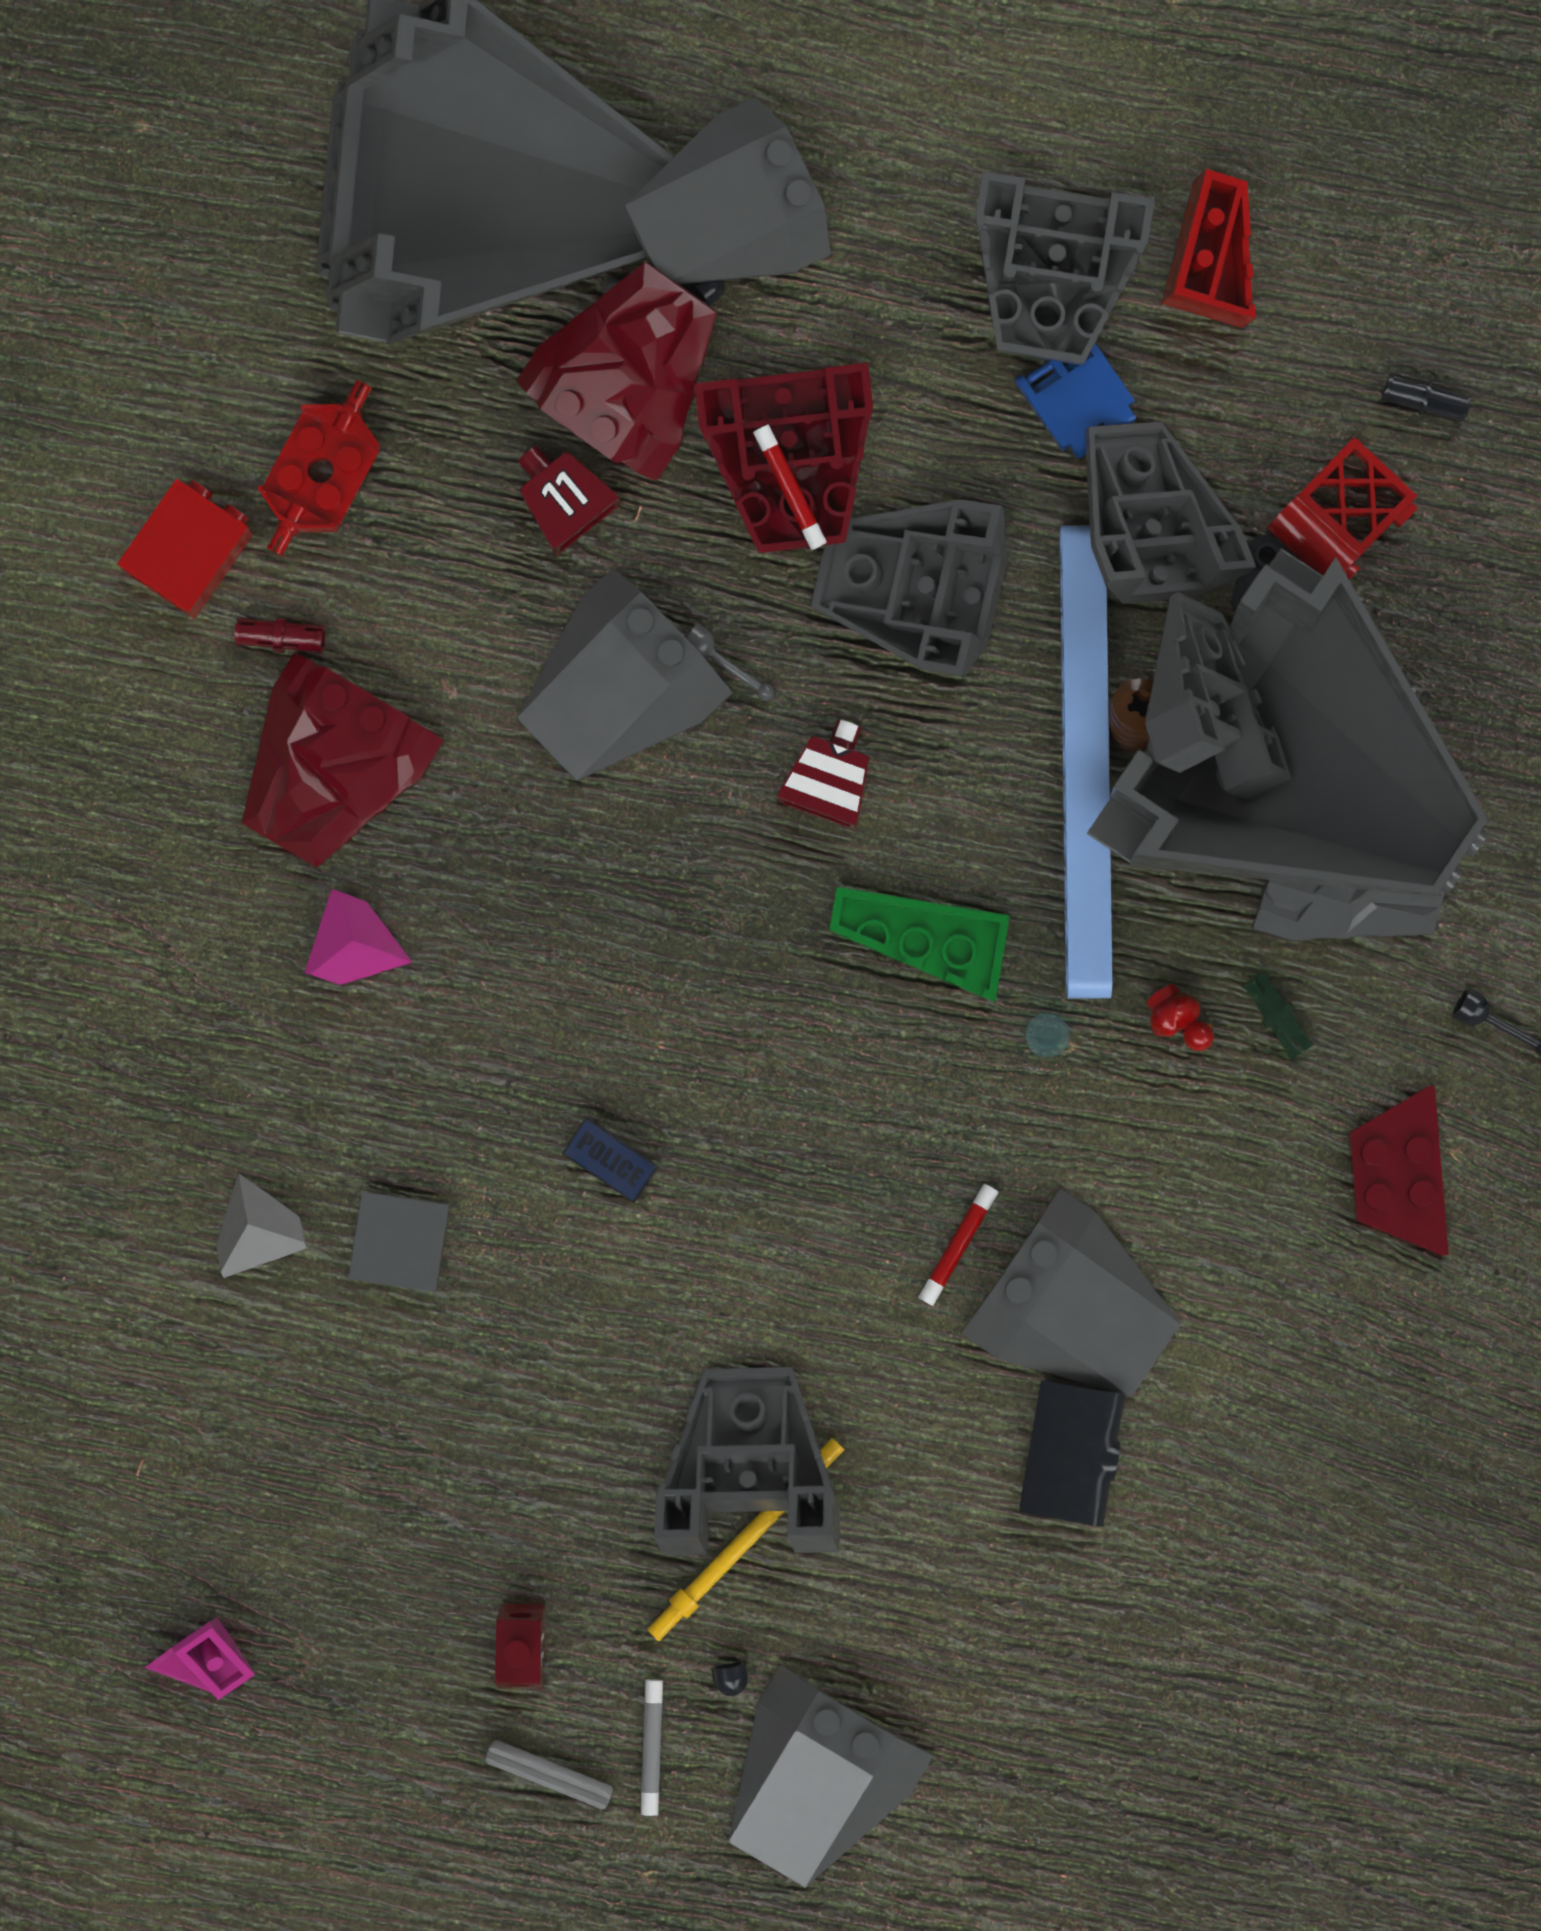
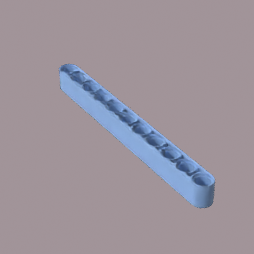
(1085, 766)

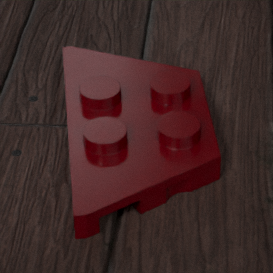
(1400, 1173)

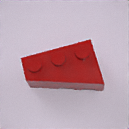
(1212, 254)

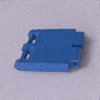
(1077, 399)

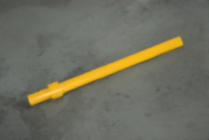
(685, 1601)

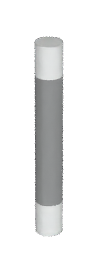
(651, 1747)

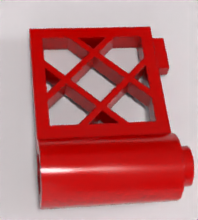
(1314, 533)

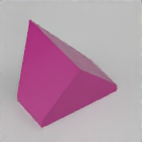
(352, 942)
(206, 1661)

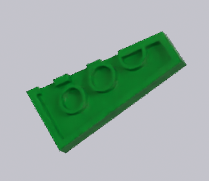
(935, 938)

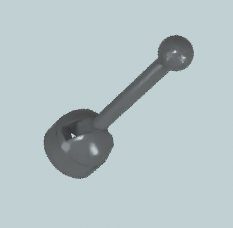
(705, 644)

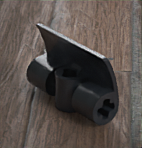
(1072, 1453)

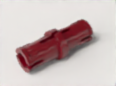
(280, 635)

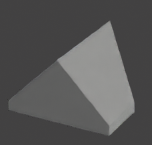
(256, 1230)

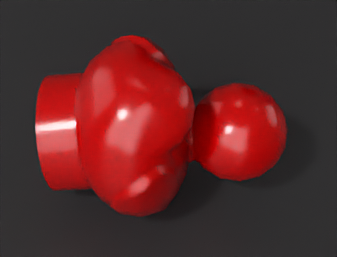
(1178, 1012)

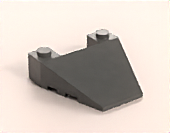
(1205, 707)
(747, 1452)

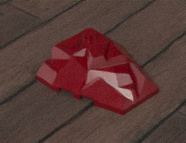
(626, 370)
(821, 431)
(329, 761)

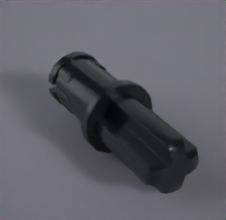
(1426, 398)

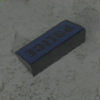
(610, 1160)

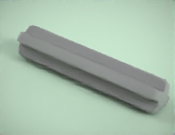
(549, 1774)

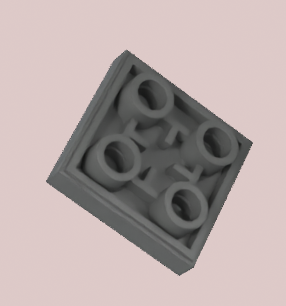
(399, 1241)

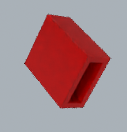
(186, 547)

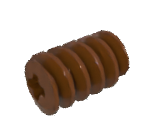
(1129, 713)

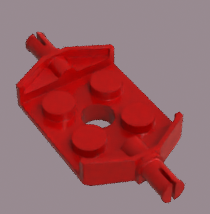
(326, 434)

